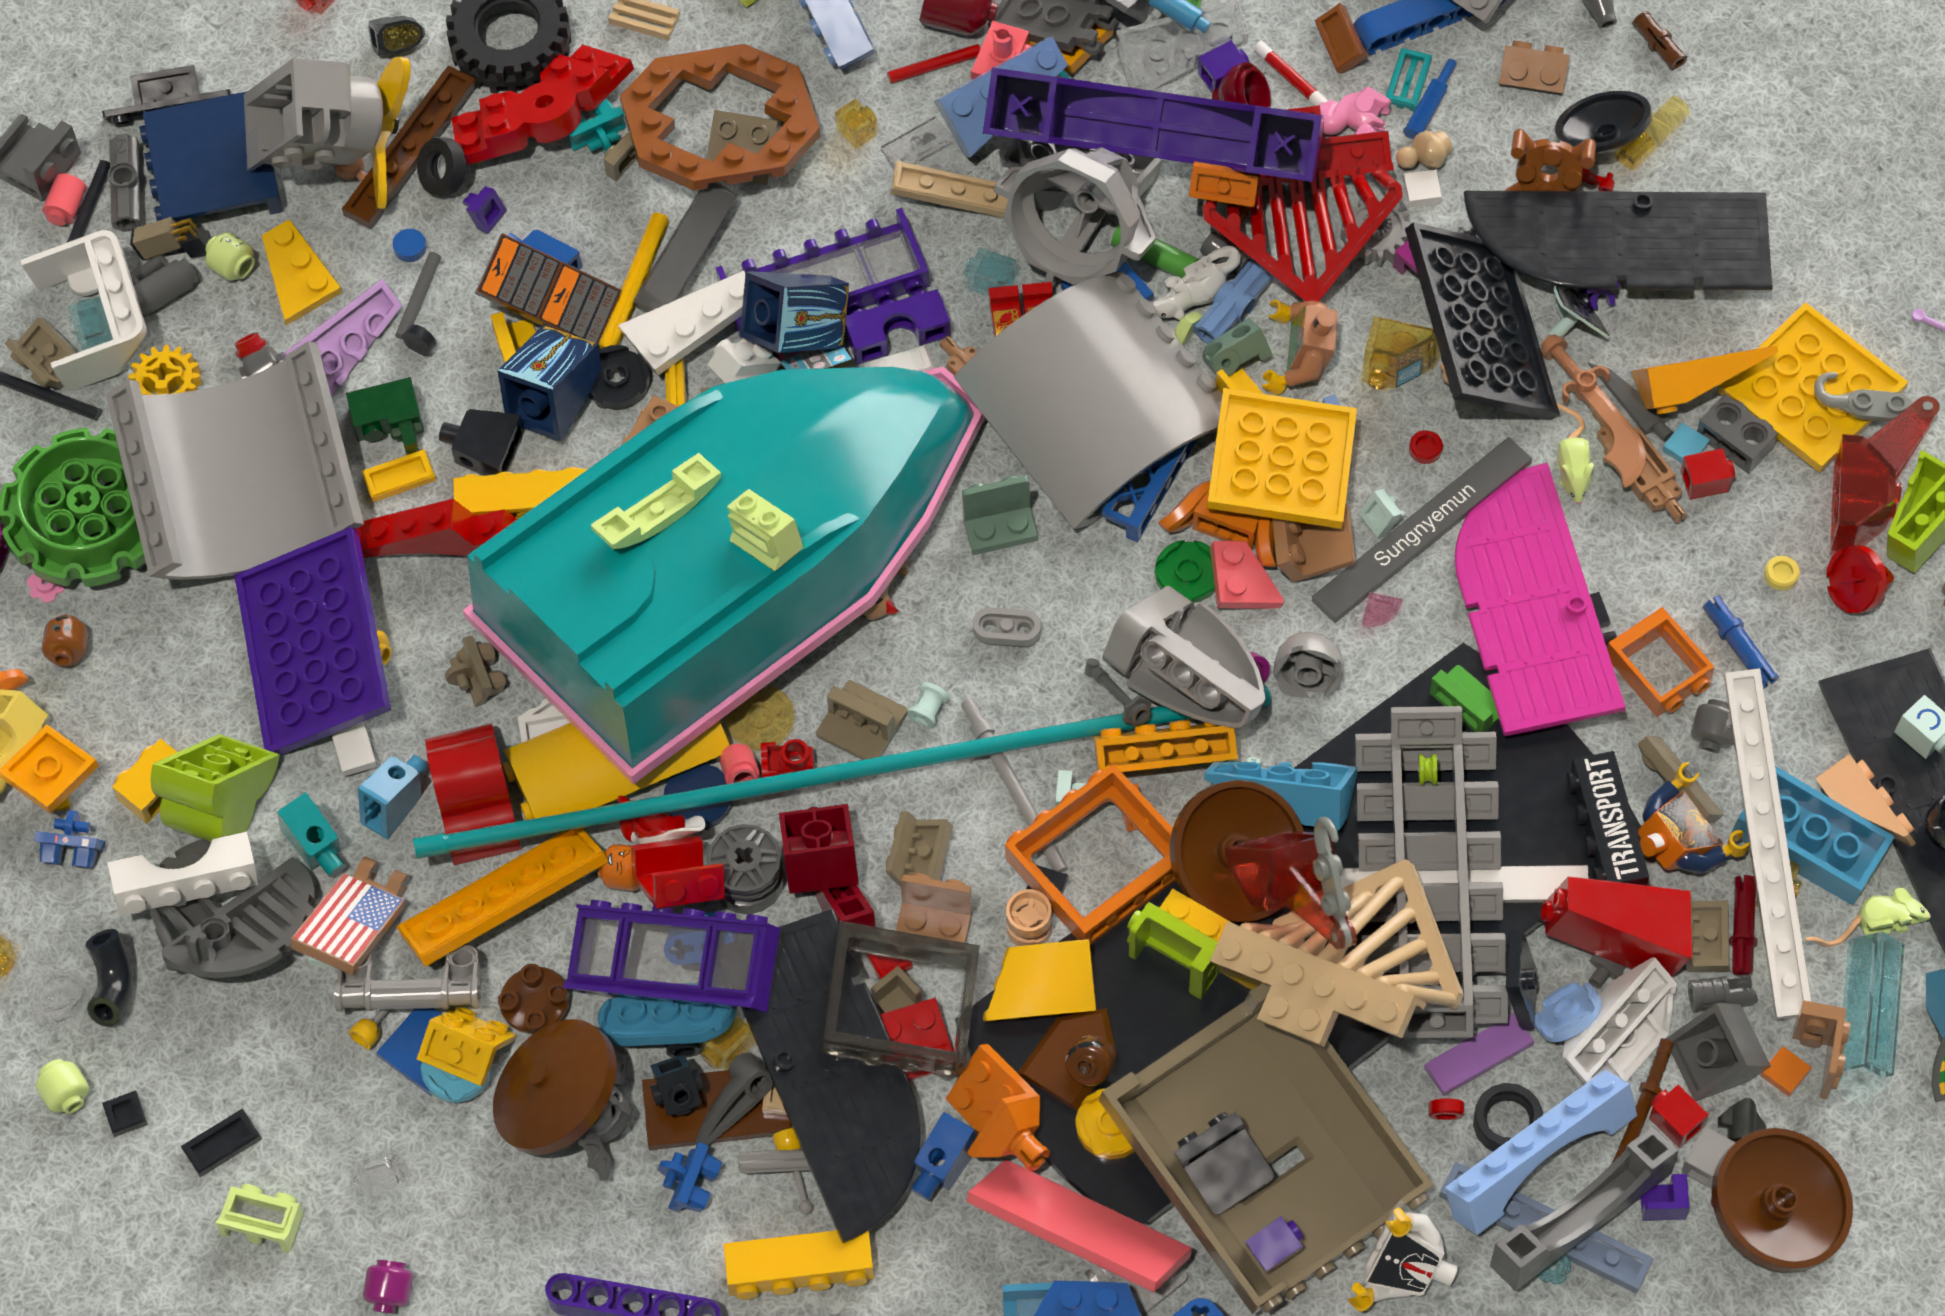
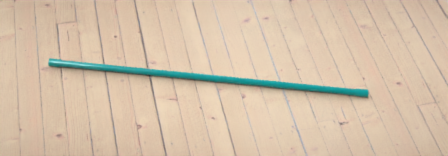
(444, 843)

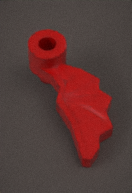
(1605, 183)

